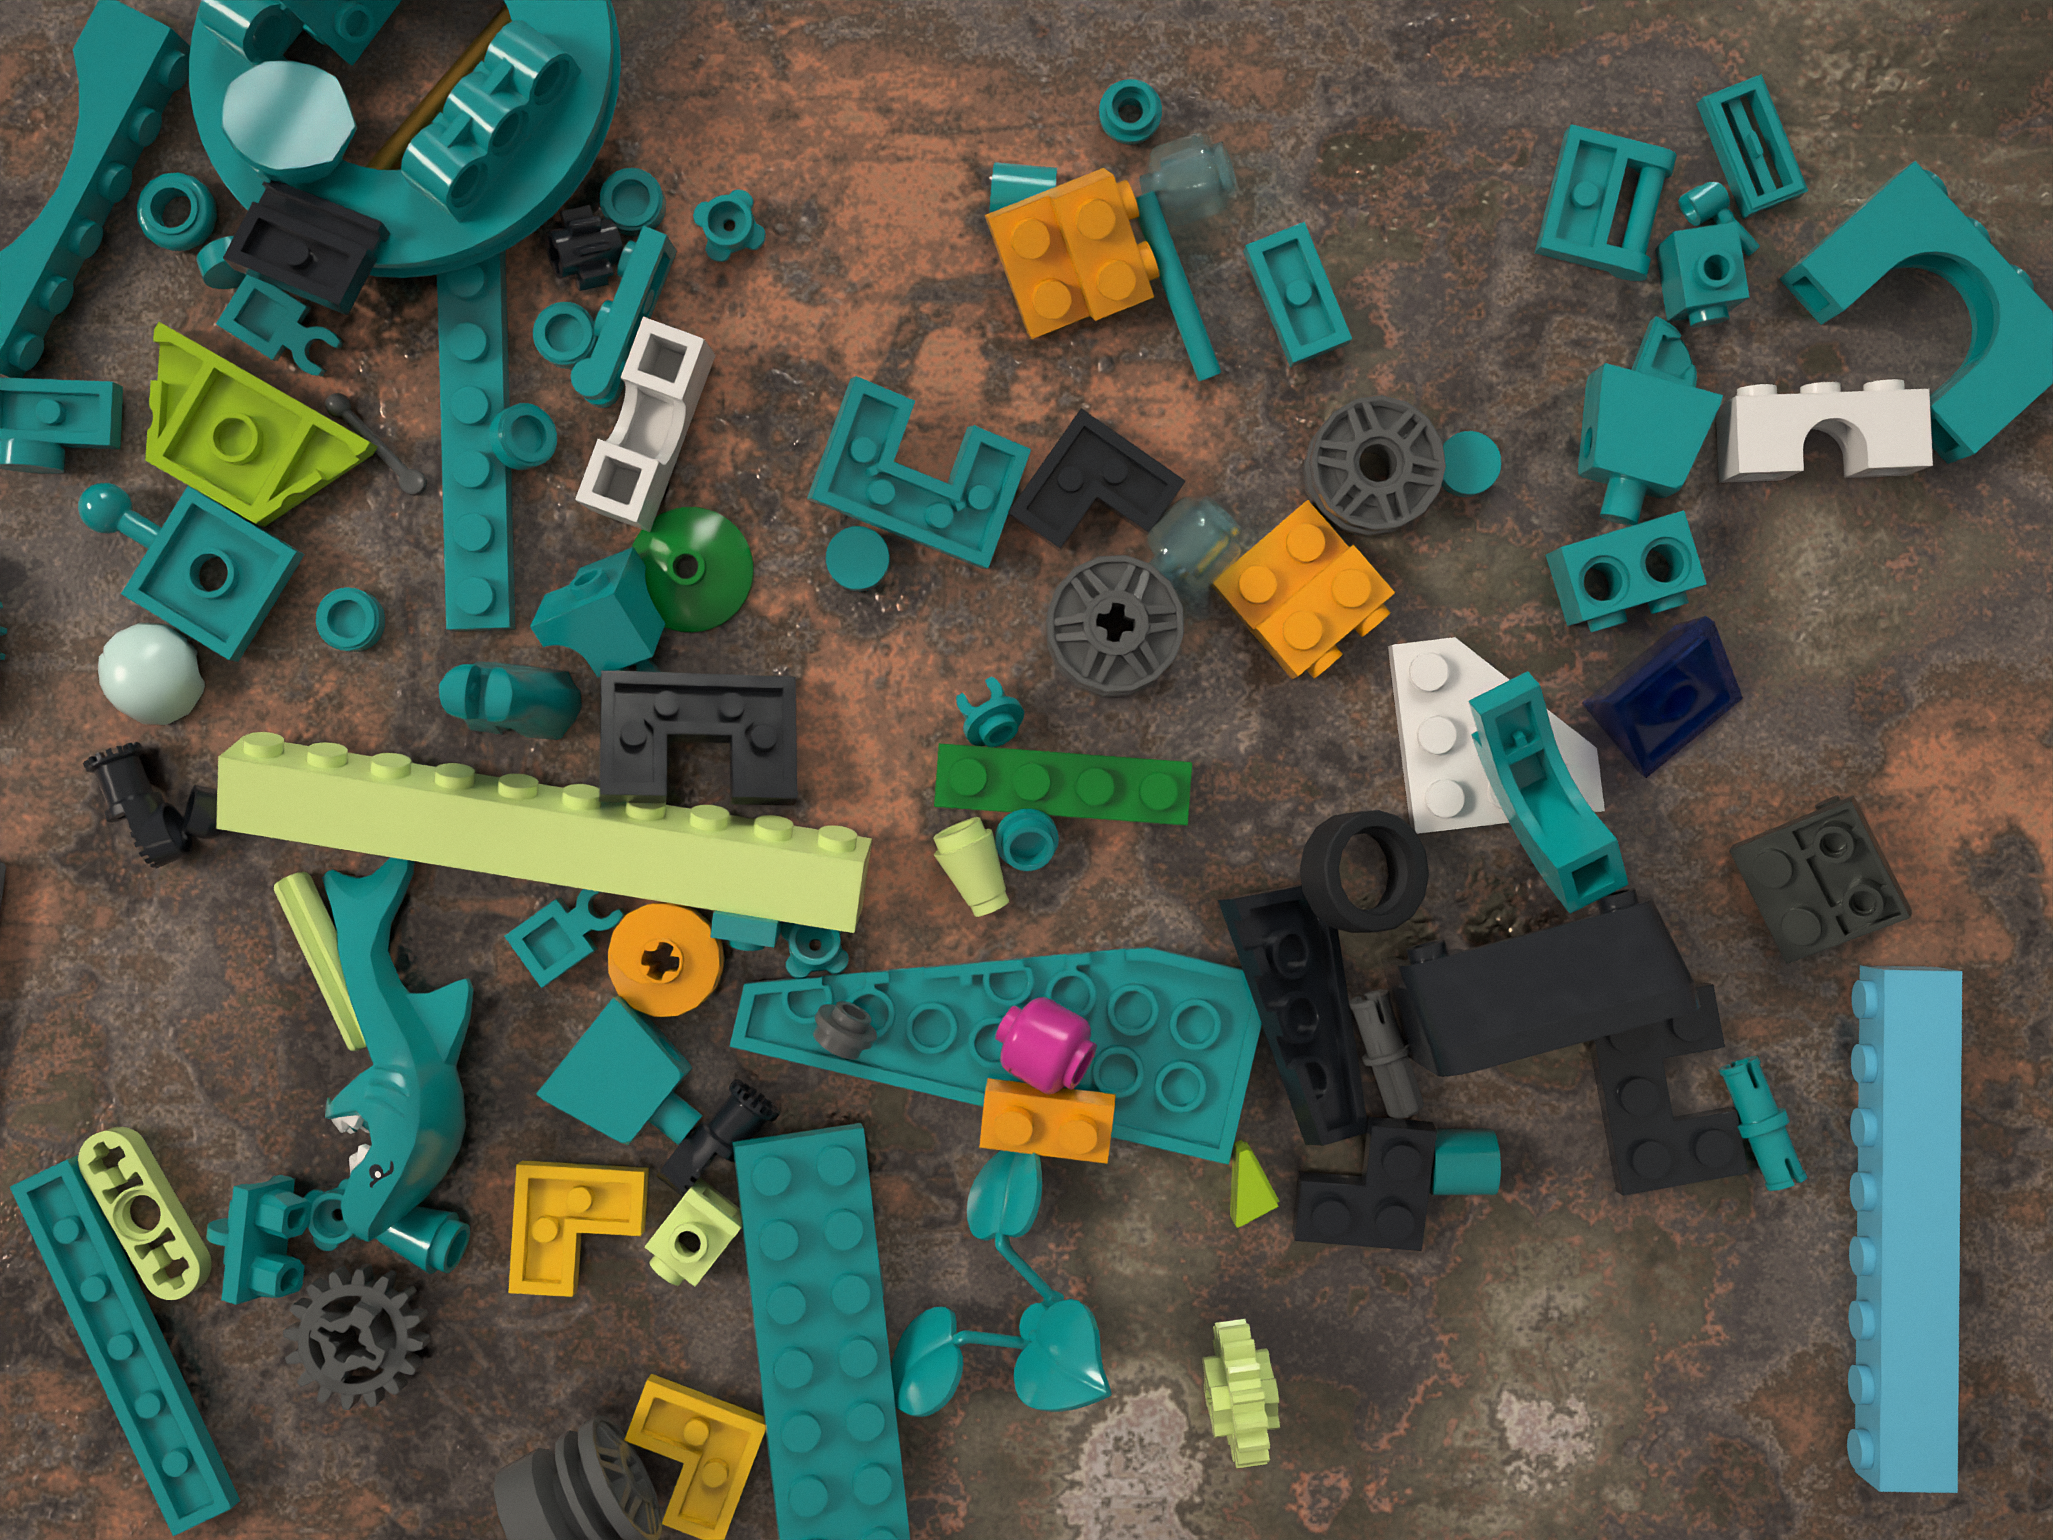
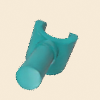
(1709, 202)

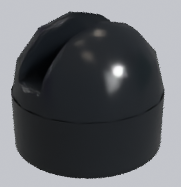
(201, 814)

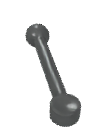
(410, 480)

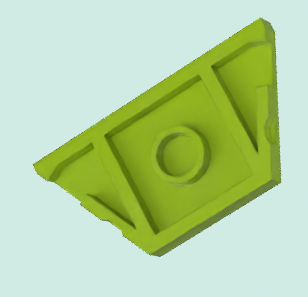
(240, 434)

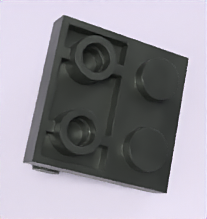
(1821, 879)

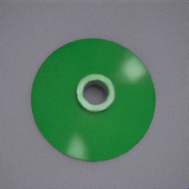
(722, 574)

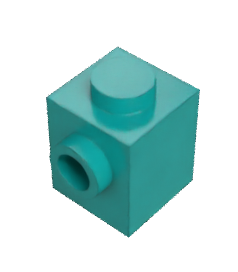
(1702, 274)

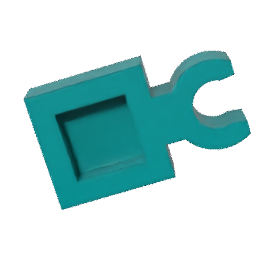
(272, 321)
(559, 937)

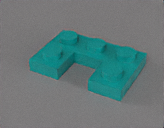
(866, 484)

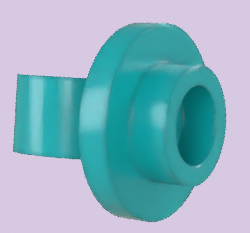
(994, 720)

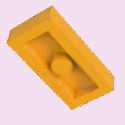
(1057, 1125)

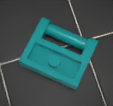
(1586, 197)

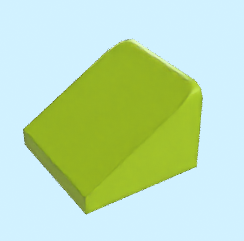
(1250, 1188)

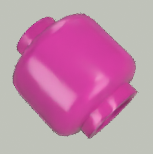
(1045, 1045)

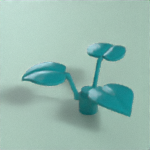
(1058, 1337)

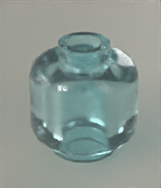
(1190, 178)
(1194, 542)

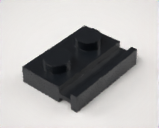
(307, 246)

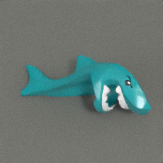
(413, 1090)

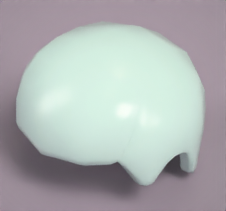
(150, 673)

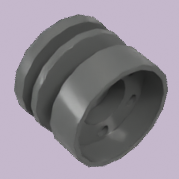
(1082, 647)
(581, 1492)

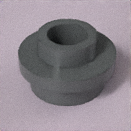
(844, 1029)

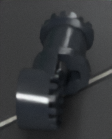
(131, 797)
(735, 1121)

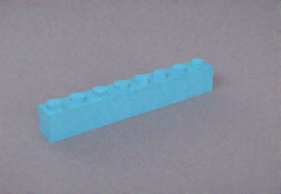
(1906, 1228)

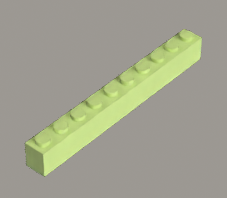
(542, 831)

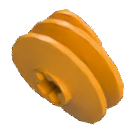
(638, 976)

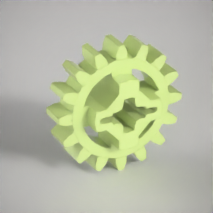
(1241, 1393)

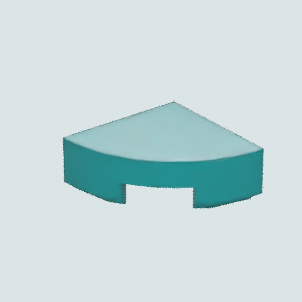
(1665, 354)

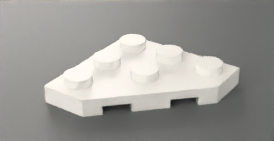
(1435, 727)

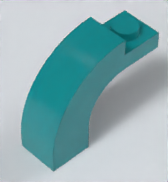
(1540, 798)

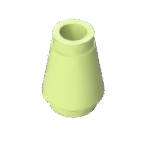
(973, 865)

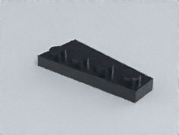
(1304, 1008)

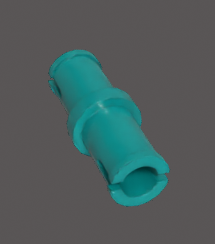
(1763, 1123)

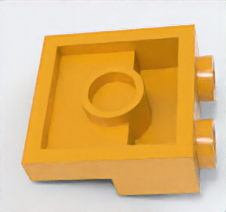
(1073, 252)
(1304, 592)

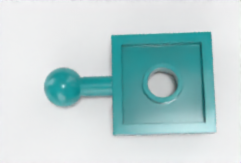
(169, 572)

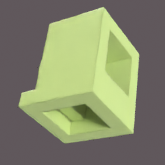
(710, 1218)

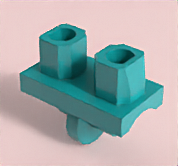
(257, 1240)

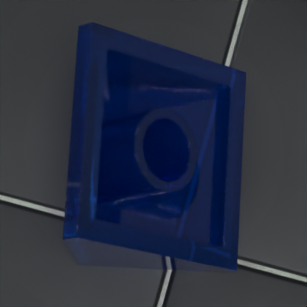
(1667, 695)

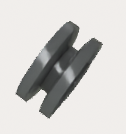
(1403, 441)

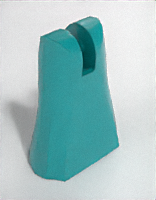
(512, 696)

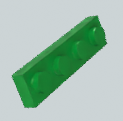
(1063, 784)

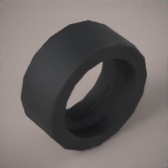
(1405, 865)

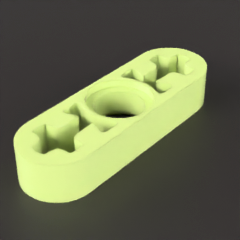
(116, 1207)

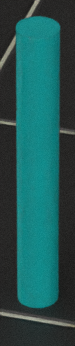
(1177, 287)

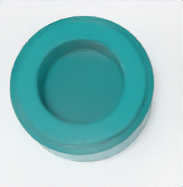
(633, 200)
(214, 269)
(564, 334)
(523, 436)
(31, 456)
(1470, 464)
(858, 558)
(350, 619)

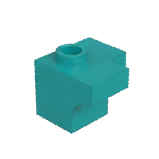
(603, 614)

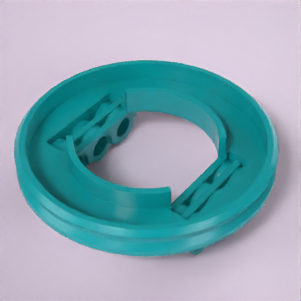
(484, 171)

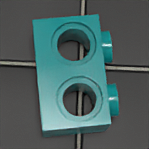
(1622, 561)

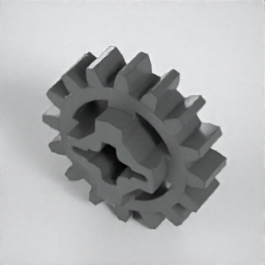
(340, 1356)

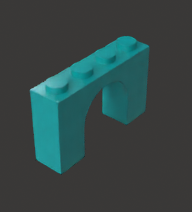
(1920, 227)

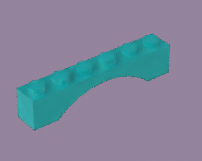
(125, 80)

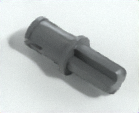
(1387, 1054)

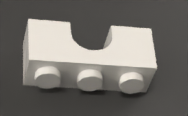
(661, 395)
(1877, 429)

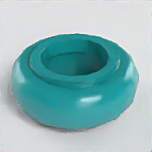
(159, 194)

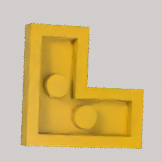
(557, 1205)
(711, 1440)

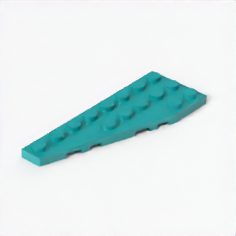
(1166, 1029)

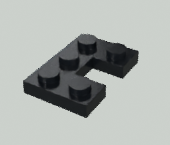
(655, 708)
(1643, 1138)

